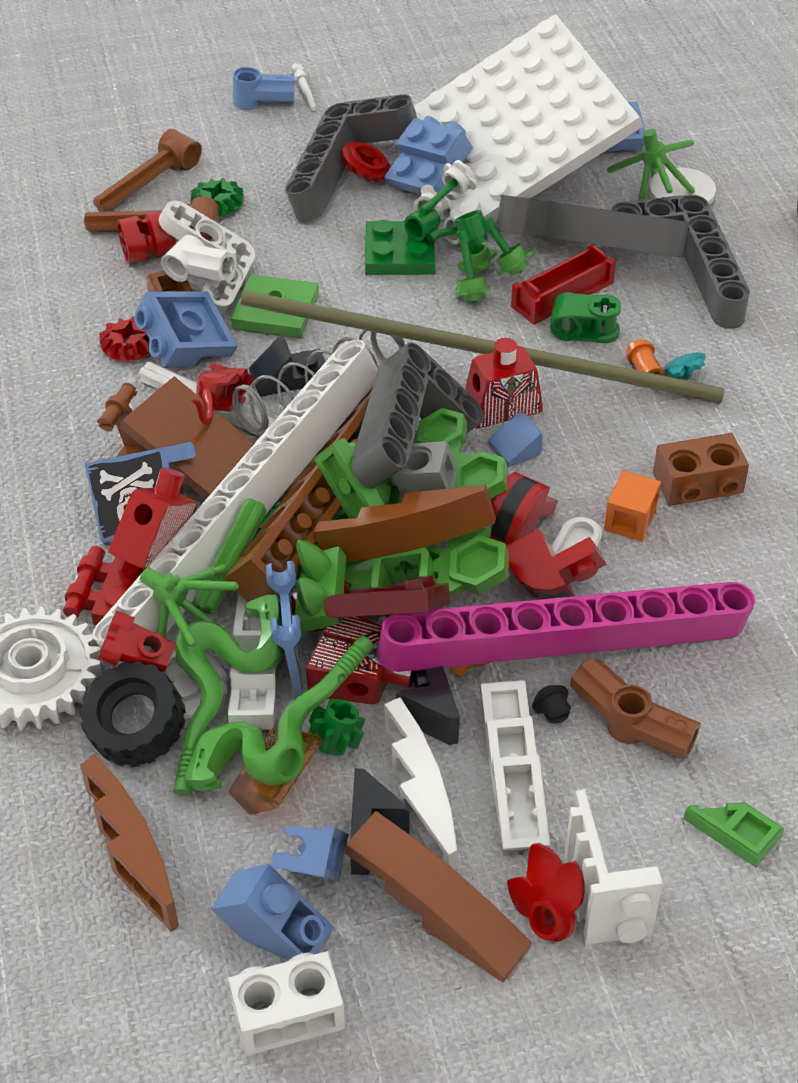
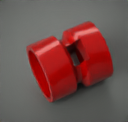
(143, 237)

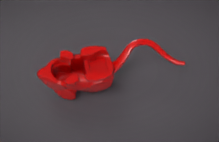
(217, 389)

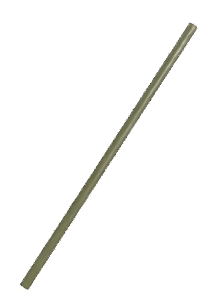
(479, 345)

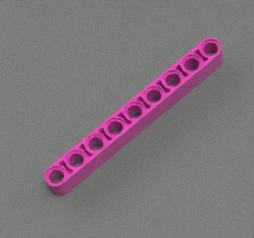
(563, 626)

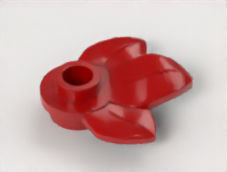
(548, 893)

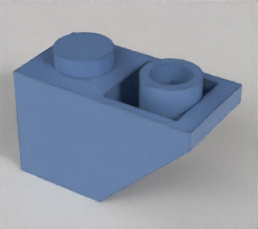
(271, 913)

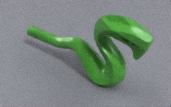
(197, 667)
(287, 756)

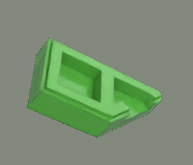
(738, 829)

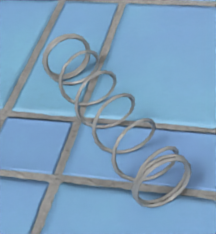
(253, 393)

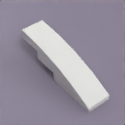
(252, 694)
(514, 766)
(421, 783)

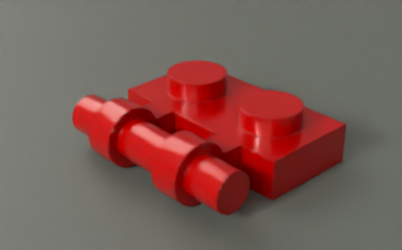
(115, 579)

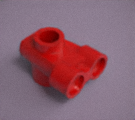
(127, 640)

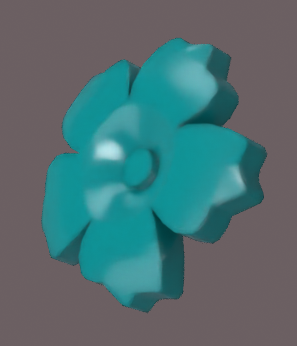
(684, 365)

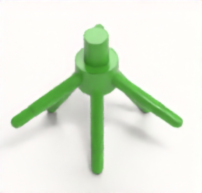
(654, 158)
(173, 591)

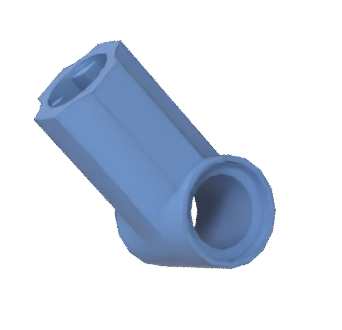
(253, 88)

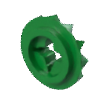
(229, 196)

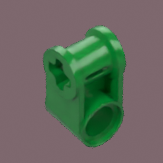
(582, 315)

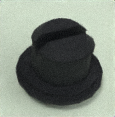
(552, 703)

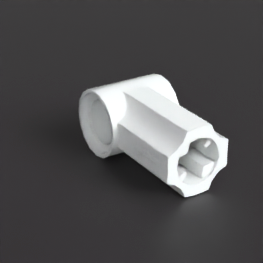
(192, 258)

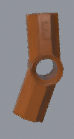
(631, 712)

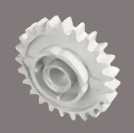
(44, 666)

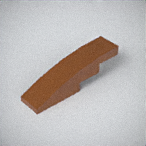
(413, 524)
(131, 845)
(440, 895)

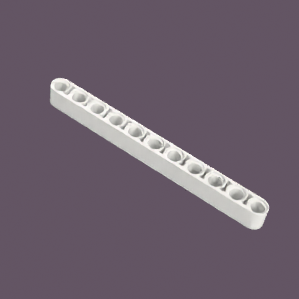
(260, 475)

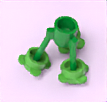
(477, 255)

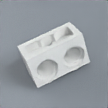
(291, 1014)

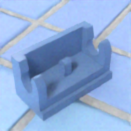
(320, 855)

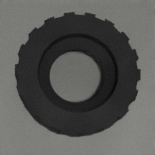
(113, 688)

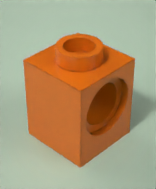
(632, 505)

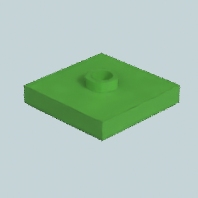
(272, 322)

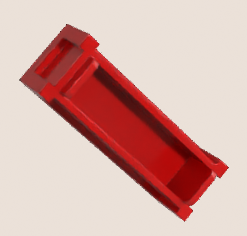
(580, 274)

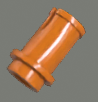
(641, 355)

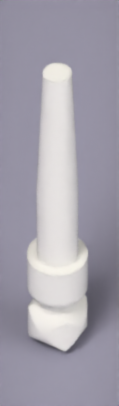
(302, 80)

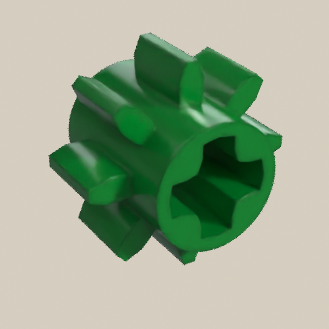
(337, 726)

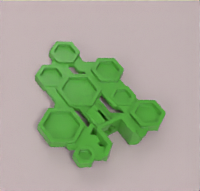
(471, 560)

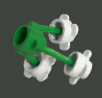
(431, 205)

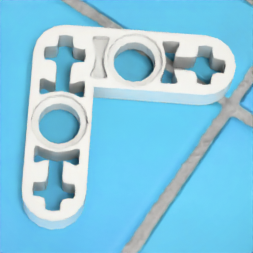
(223, 239)

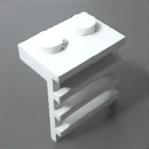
(614, 903)

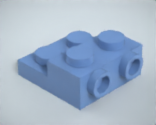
(424, 152)
(183, 327)

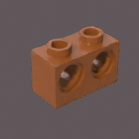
(700, 469)

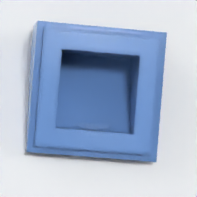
(517, 440)

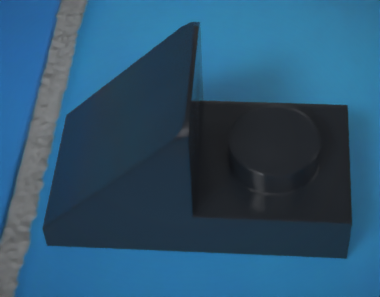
(272, 362)
(433, 705)
(369, 797)

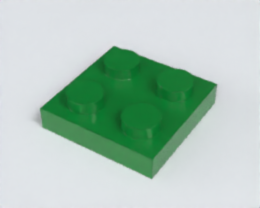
(394, 253)

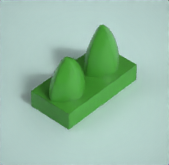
(337, 469)
(319, 577)

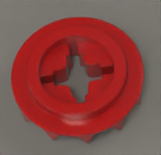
(365, 161)
(113, 341)

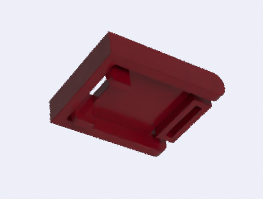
(412, 597)

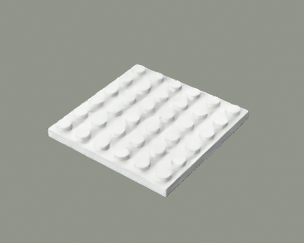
(530, 116)

